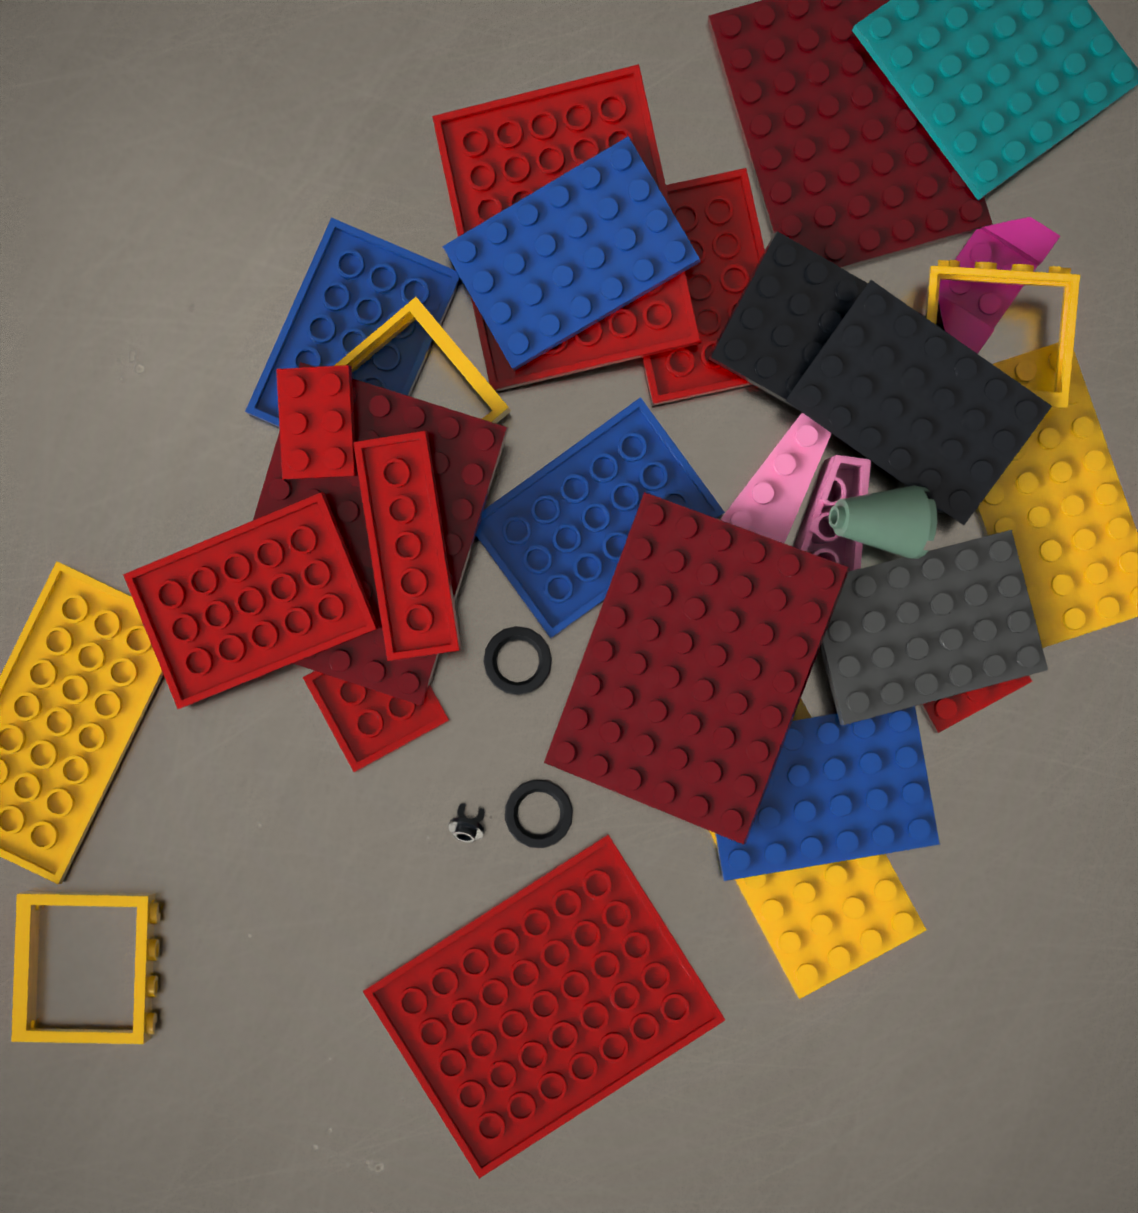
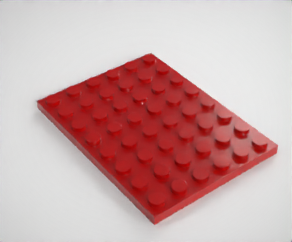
(525, 141)
(543, 1006)

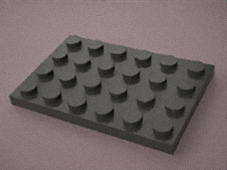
(930, 628)

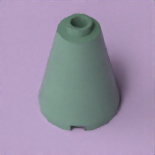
(888, 520)

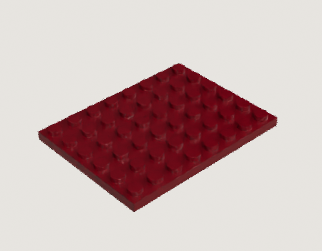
(833, 138)
(464, 465)
(696, 666)

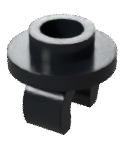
(467, 829)

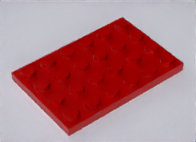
(726, 234)
(251, 600)

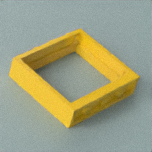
(1021, 275)
(402, 319)
(26, 967)

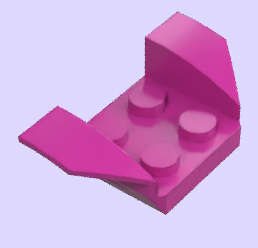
(975, 308)

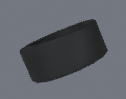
(501, 639)
(519, 832)

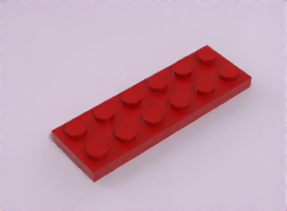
(407, 545)

